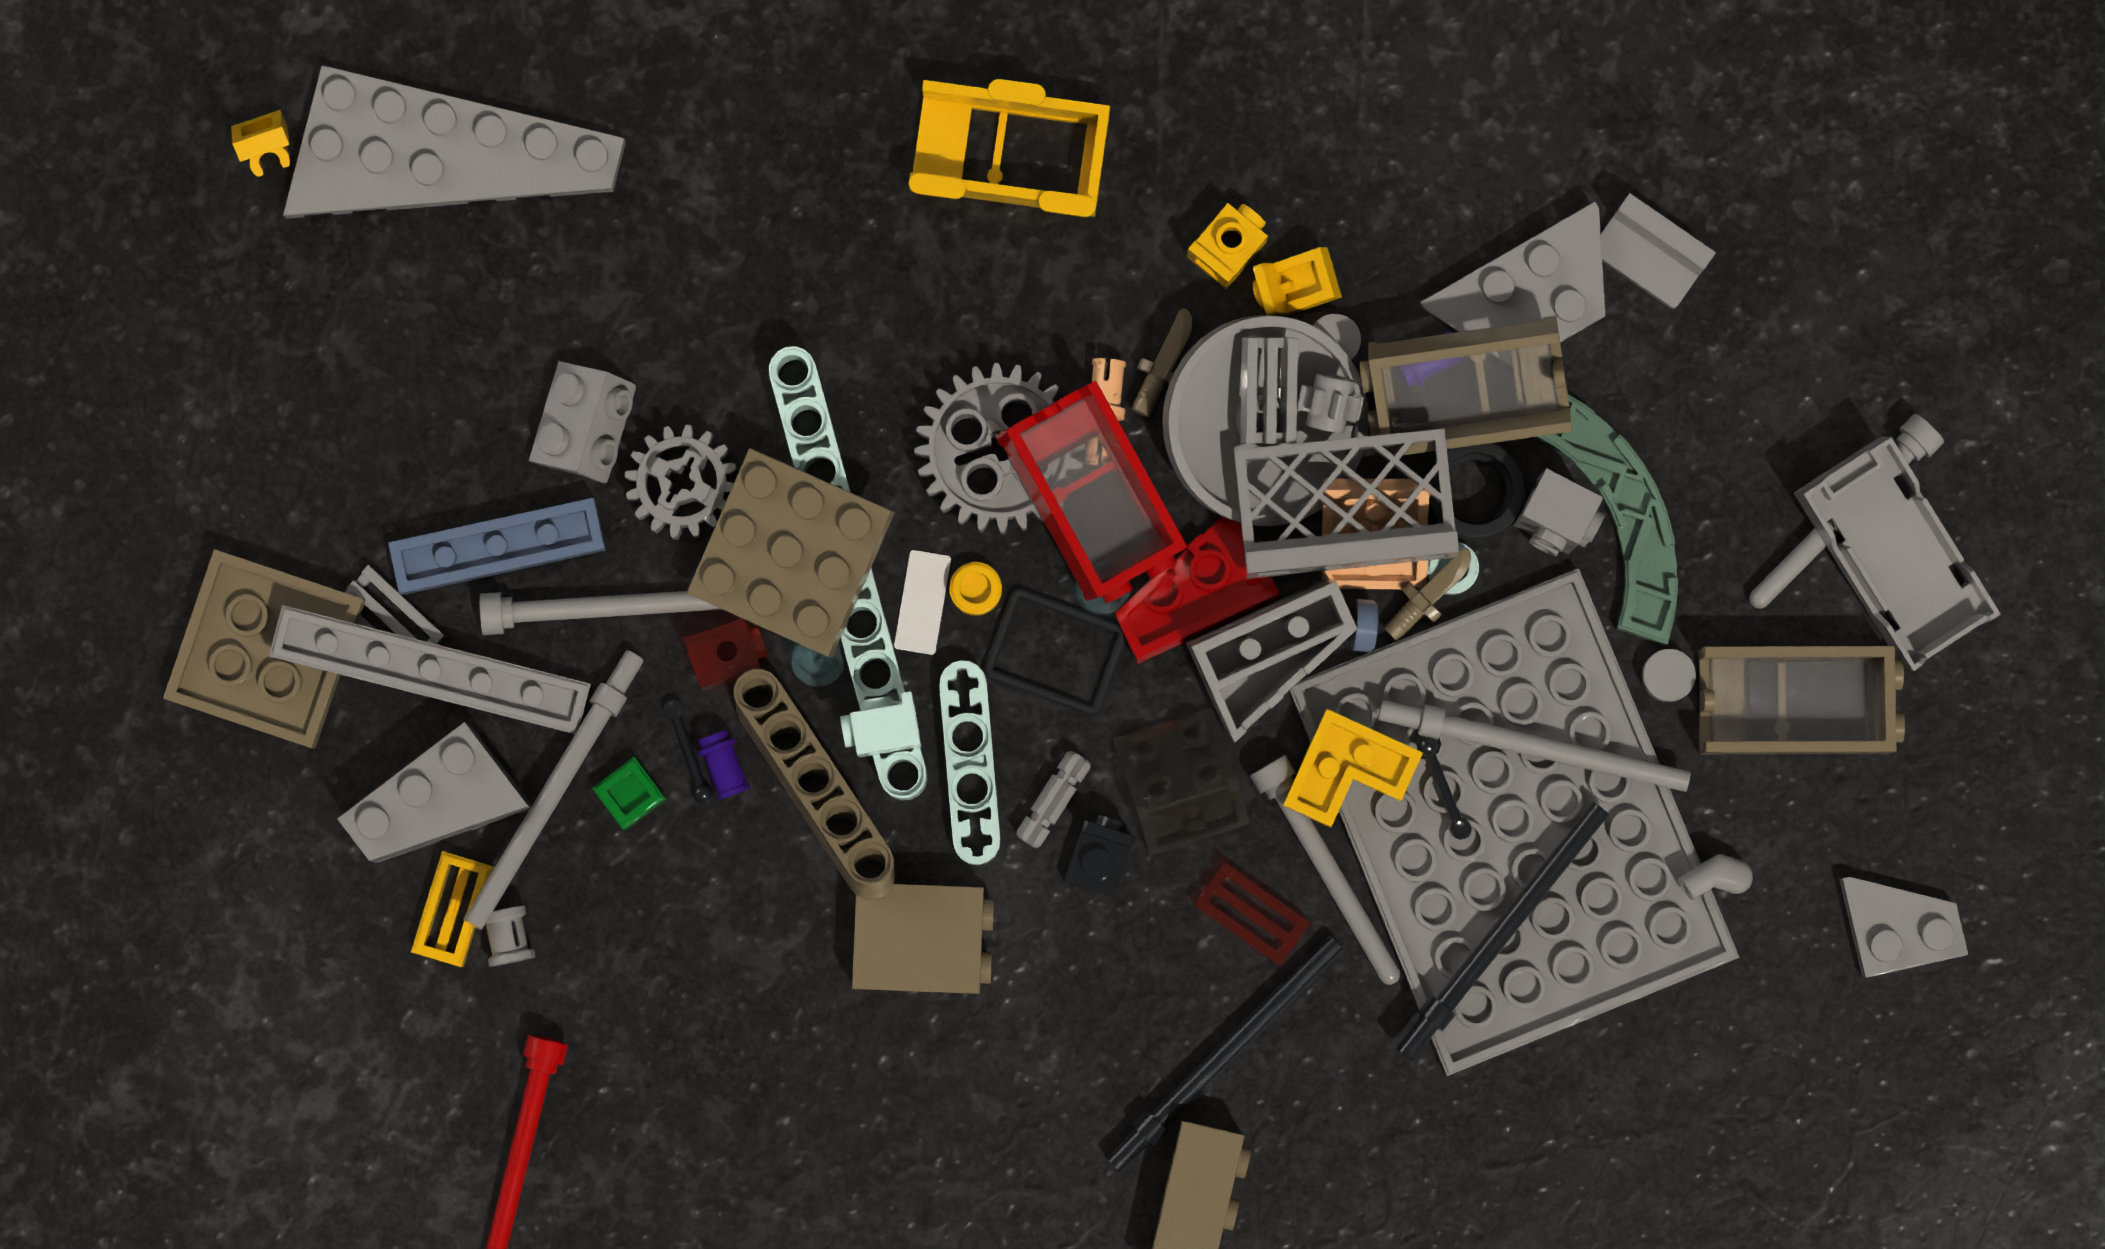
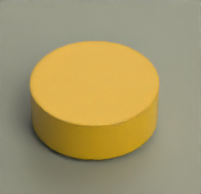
(975, 588)

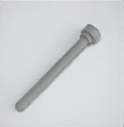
(1916, 440)
(502, 613)
(1276, 782)

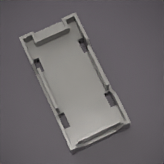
(1896, 552)

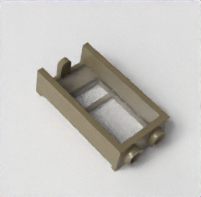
(1470, 383)
(1799, 700)

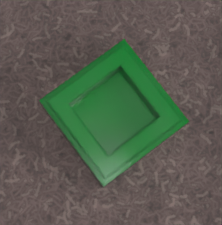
(629, 793)

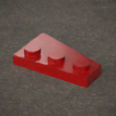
(1195, 594)

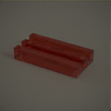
(1288, 940)

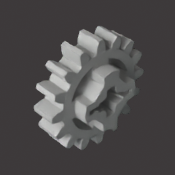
(662, 470)

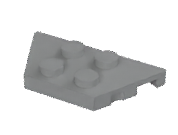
(1540, 278)

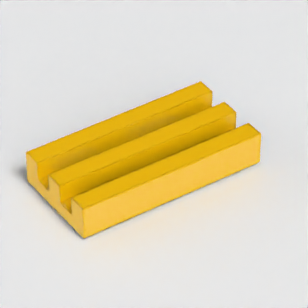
(439, 952)

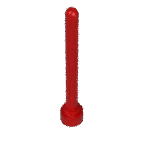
(542, 1059)

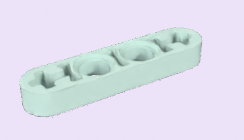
(974, 762)

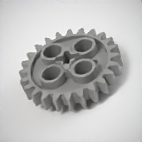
(983, 402)

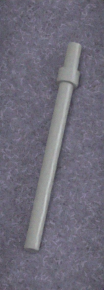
(606, 702)
(1433, 722)

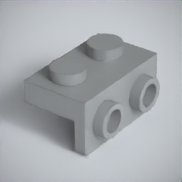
(583, 421)

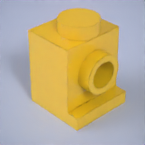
(1220, 261)

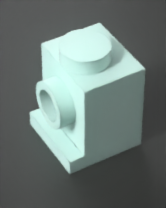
(882, 726)

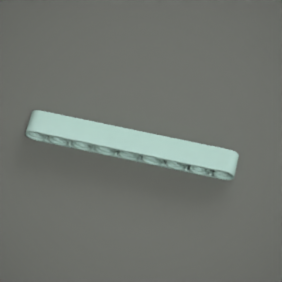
(877, 646)

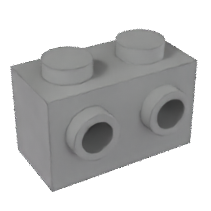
(1559, 514)

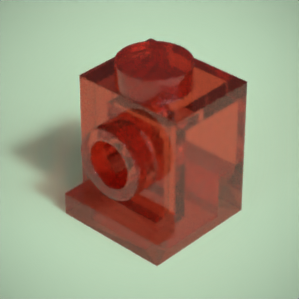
(704, 653)

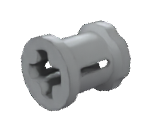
(508, 937)

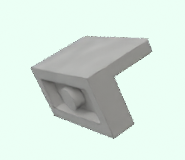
(1653, 252)

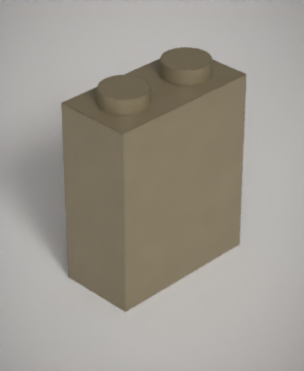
(923, 940)

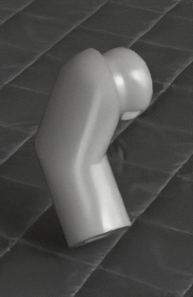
(1718, 872)

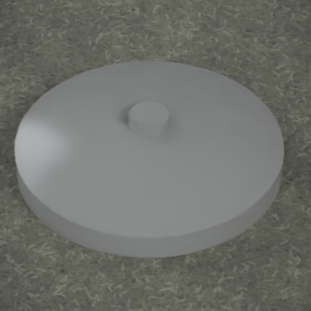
(1205, 418)

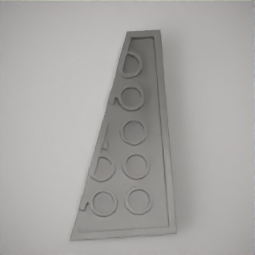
(415, 148)

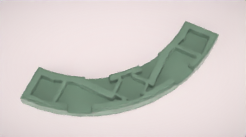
(1637, 516)

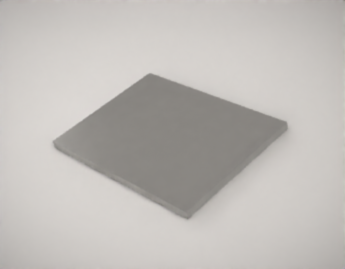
(1615, 914)

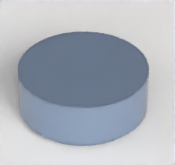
(1366, 620)

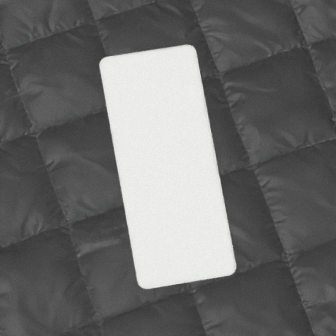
(922, 602)

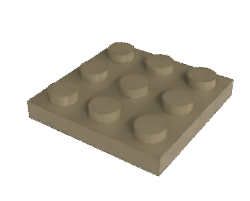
(790, 552)
(228, 644)

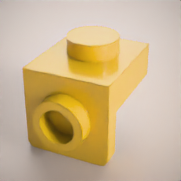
(1296, 283)

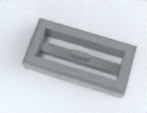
(1288, 391)
(357, 589)

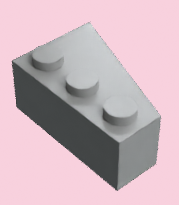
(1268, 651)
(435, 797)

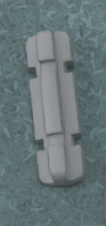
(1053, 799)

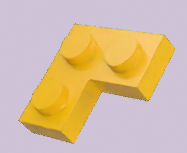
(1343, 754)

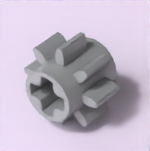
(1330, 402)

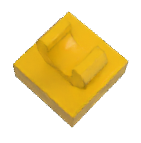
(261, 136)

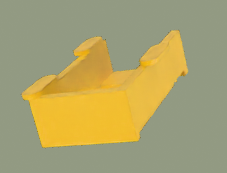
(945, 136)

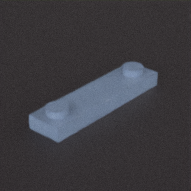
(497, 546)

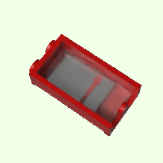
(1093, 493)

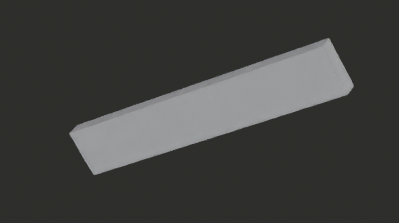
(429, 669)

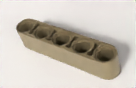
(808, 760)

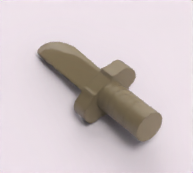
(1160, 372)
(1423, 600)

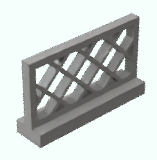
(1350, 549)

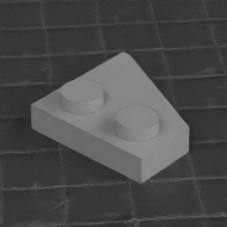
(1900, 927)

